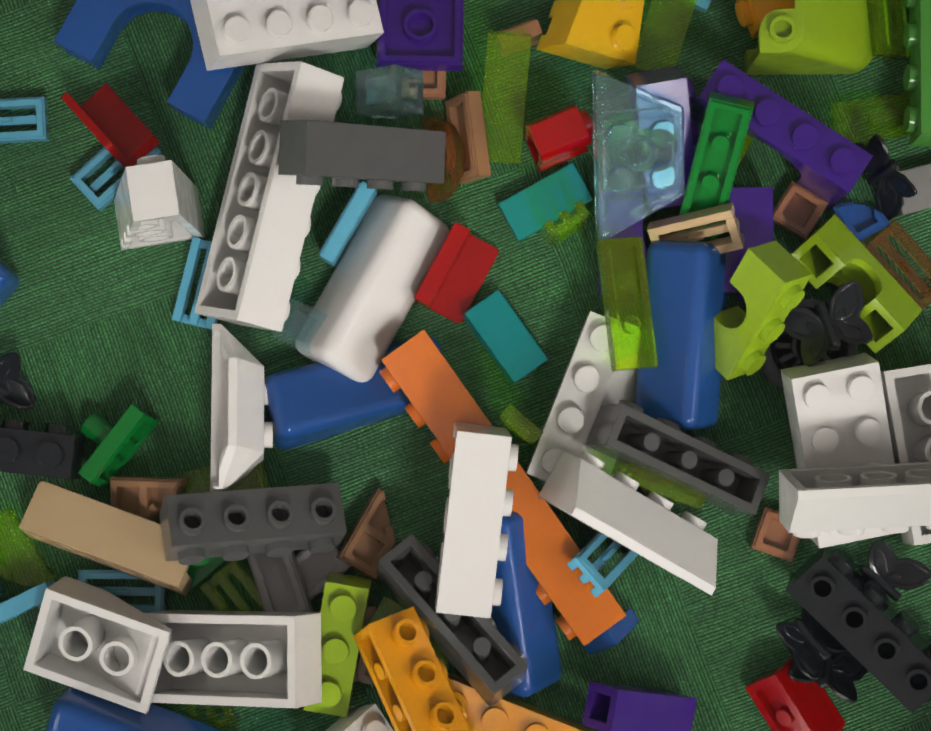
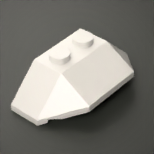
(236, 412)

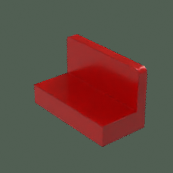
(114, 125)
(456, 274)
(793, 704)

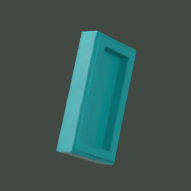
(544, 201)
(504, 337)

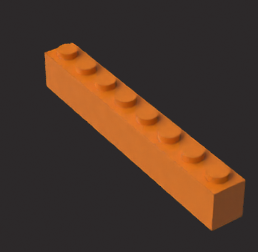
(442, 399)

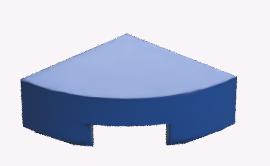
(860, 219)
(614, 634)

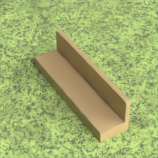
(102, 536)

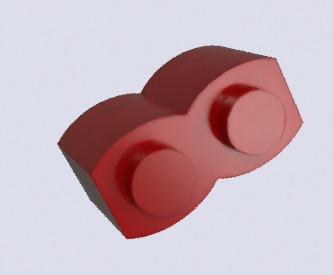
(559, 137)

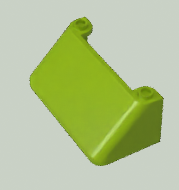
(812, 39)

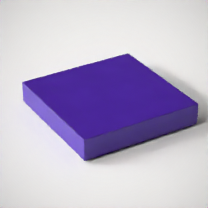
(421, 34)

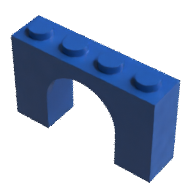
(96, 24)

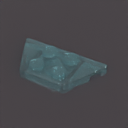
(635, 153)

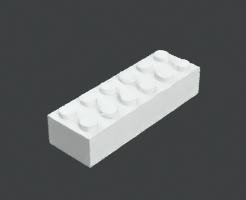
(262, 212)

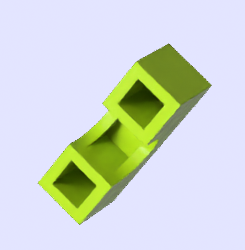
(839, 257)
(771, 288)
(342, 617)

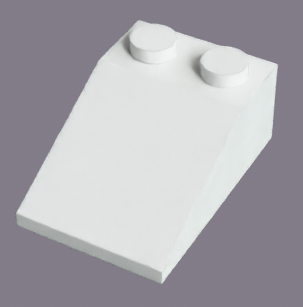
(97, 644)

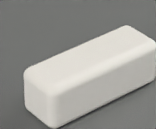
(375, 285)

